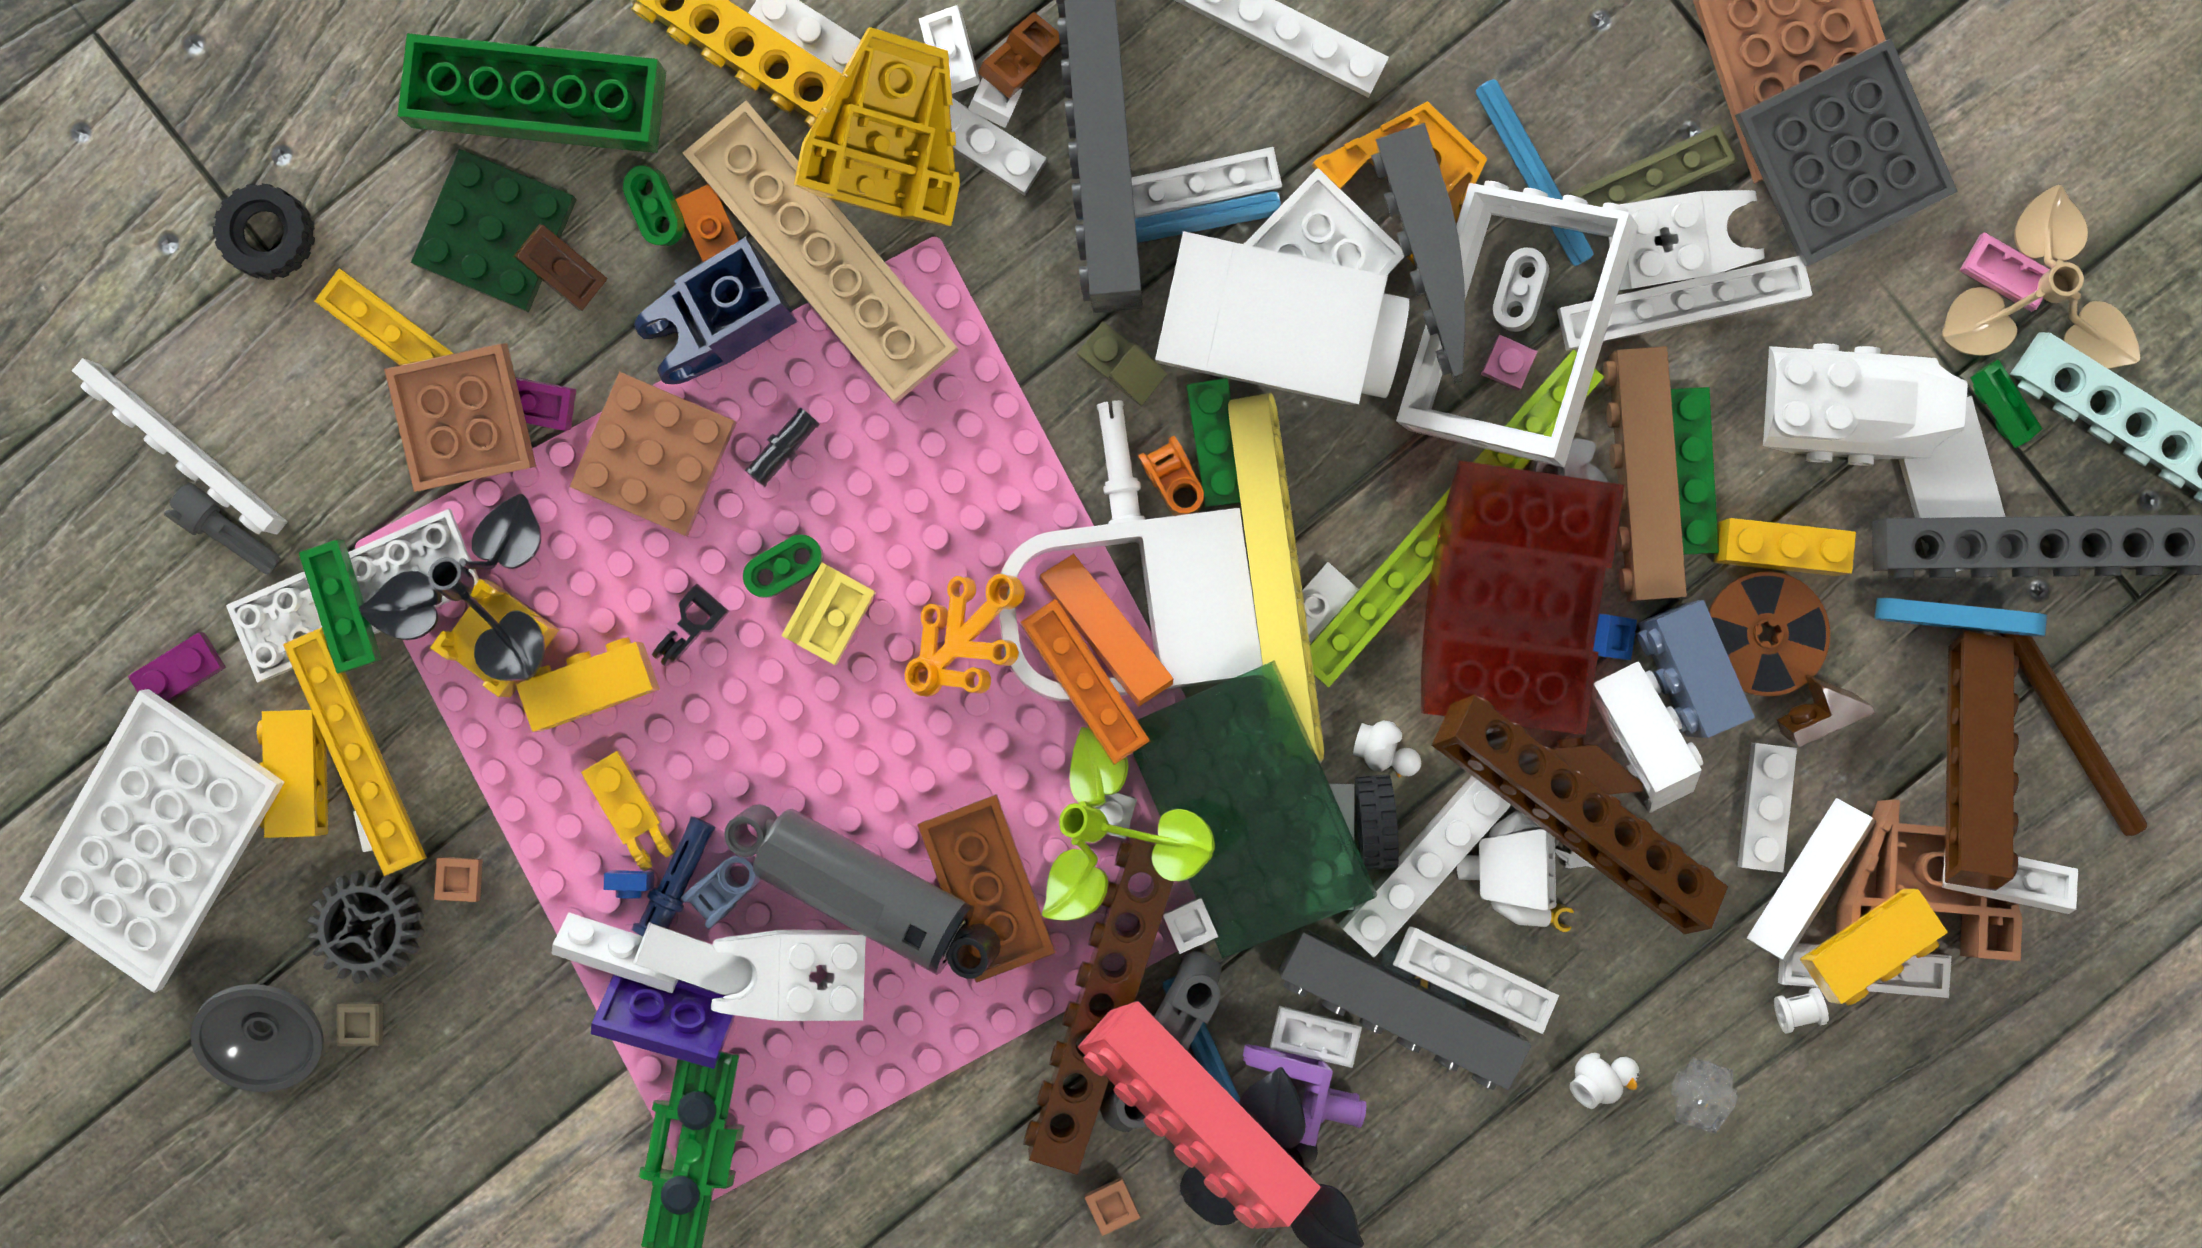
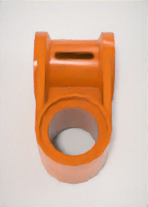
(1172, 475)

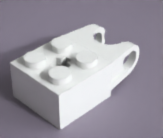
(1691, 236)
(782, 970)

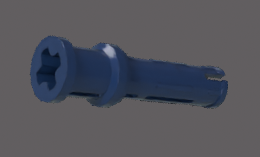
(667, 897)

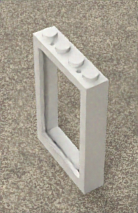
(1535, 207)

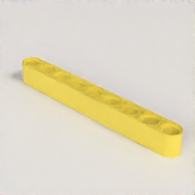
(1274, 553)

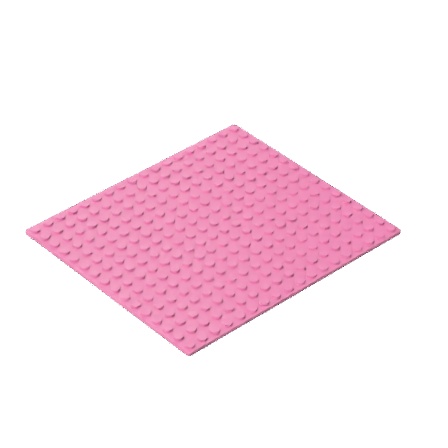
(754, 719)

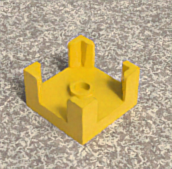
(461, 641)

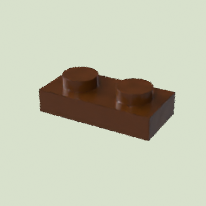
(560, 267)

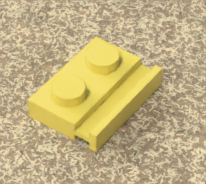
(828, 614)

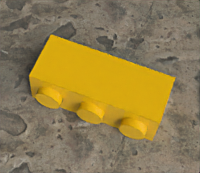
(1785, 547)
(587, 684)
(298, 756)
(1874, 947)

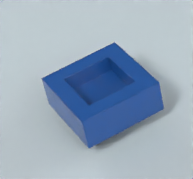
(1615, 636)
(628, 883)

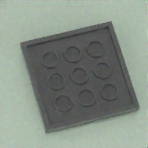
(1846, 152)

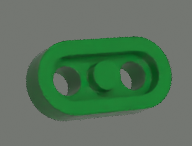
(653, 208)
(783, 565)

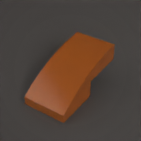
(1021, 55)

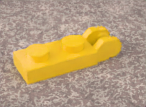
(627, 806)

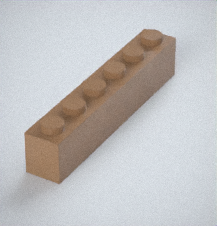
(1648, 469)

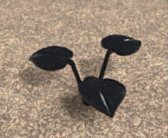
(407, 601)
(1276, 1107)

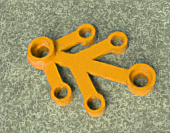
(960, 637)

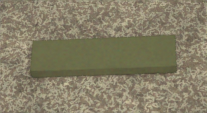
(1663, 171)

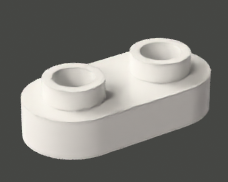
(1521, 291)

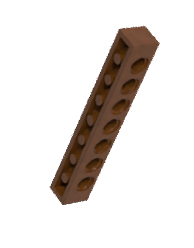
(1580, 814)
(1067, 1146)

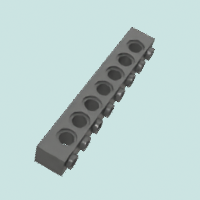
(1896, 538)

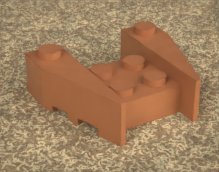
(1913, 858)

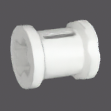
(1801, 1010)

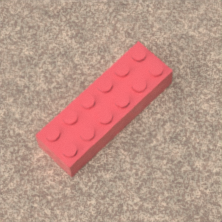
(1198, 1118)

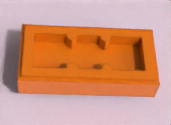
(707, 221)

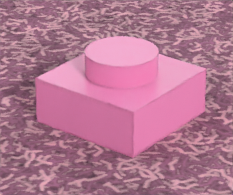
(1509, 362)

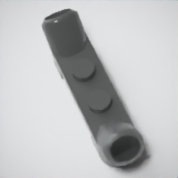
(1184, 1009)

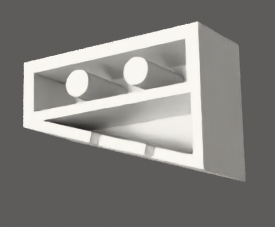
(1648, 734)

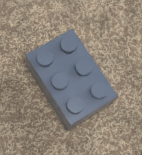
(1694, 669)

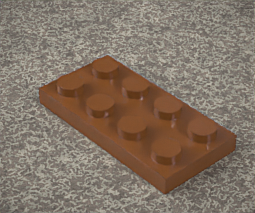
(982, 867)

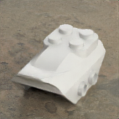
(1859, 404)

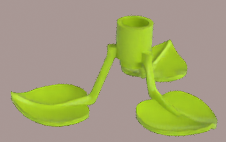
(1074, 882)

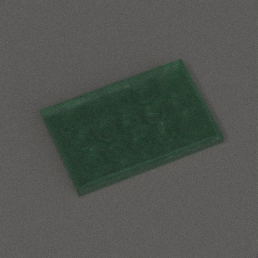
(1275, 823)

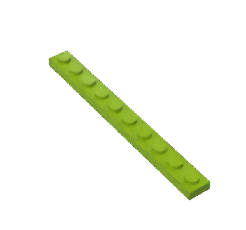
(1414, 556)

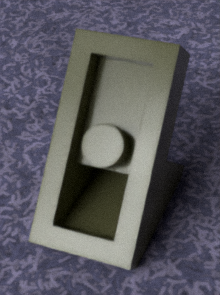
(1122, 363)

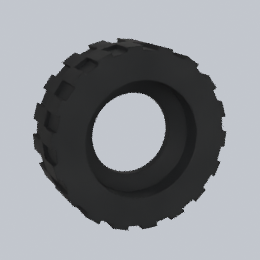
(240, 208)
(1376, 821)

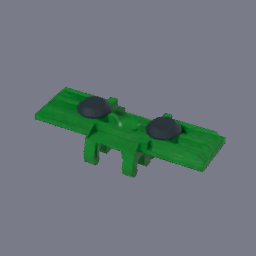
(703, 1157)

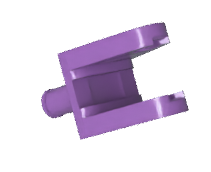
(1318, 1100)

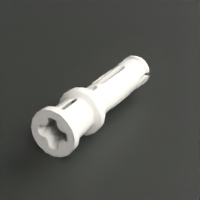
(1121, 485)

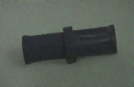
(782, 447)

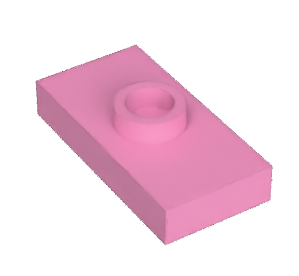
(2003, 269)

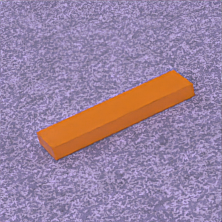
(1106, 630)
(1084, 681)

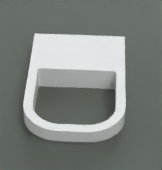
(1193, 592)

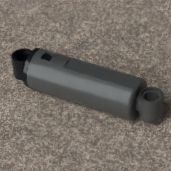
(863, 891)

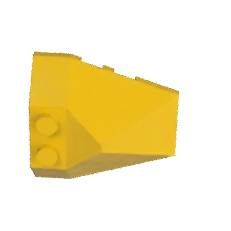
(886, 133)

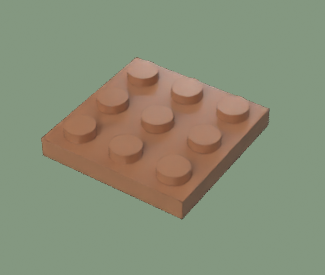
(460, 417)
(653, 454)

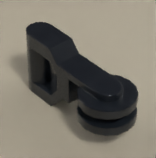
(673, 650)

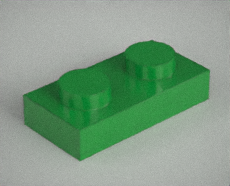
(2012, 413)

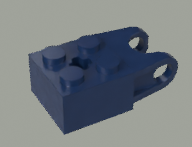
(717, 312)

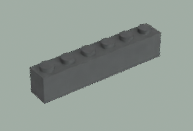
(1403, 1008)

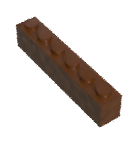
(1981, 762)

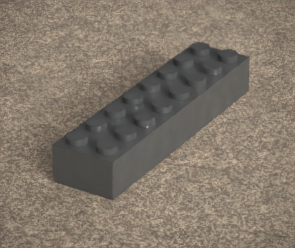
(1099, 154)

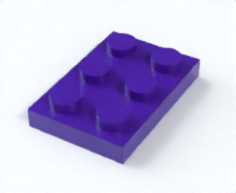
(662, 1021)

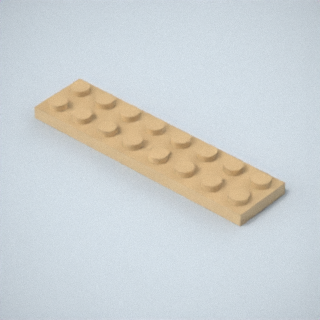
(821, 253)

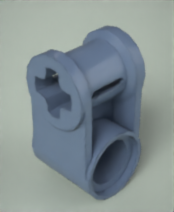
(718, 892)

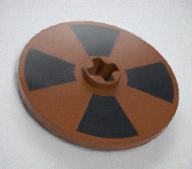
(1799, 639)

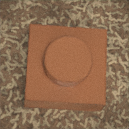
(458, 879)
(1112, 1206)

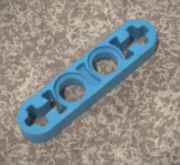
(1960, 617)

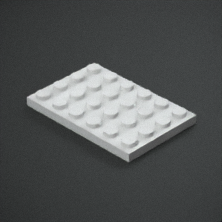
(151, 840)

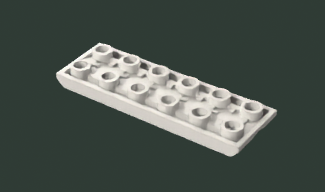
(288, 609)

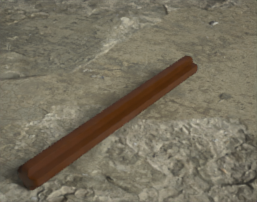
(2078, 735)

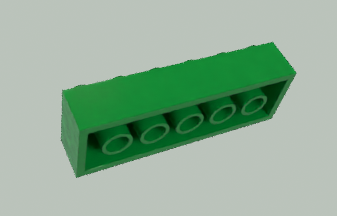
(532, 93)

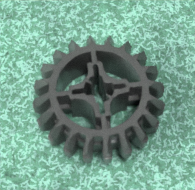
(356, 913)

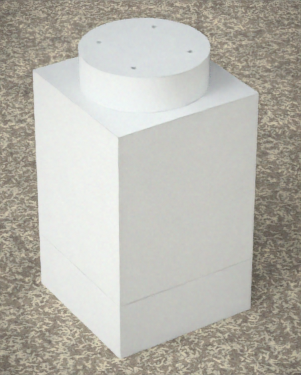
(1281, 321)

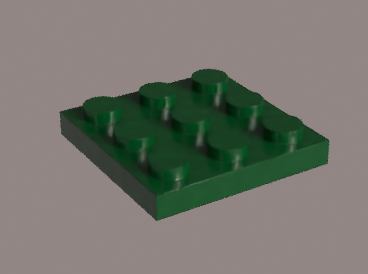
(482, 224)

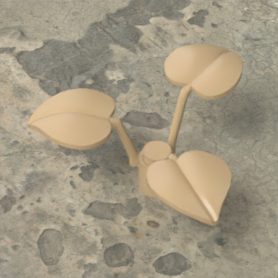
(2057, 231)

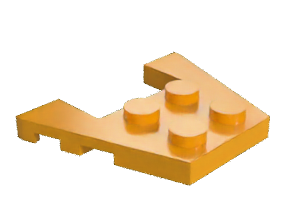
(1456, 155)

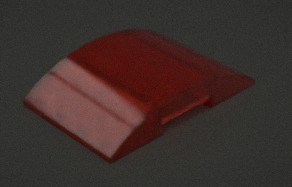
(1518, 594)

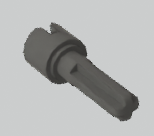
(200, 513)

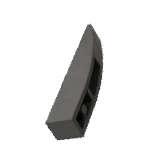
(1428, 235)

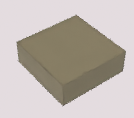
(360, 1024)

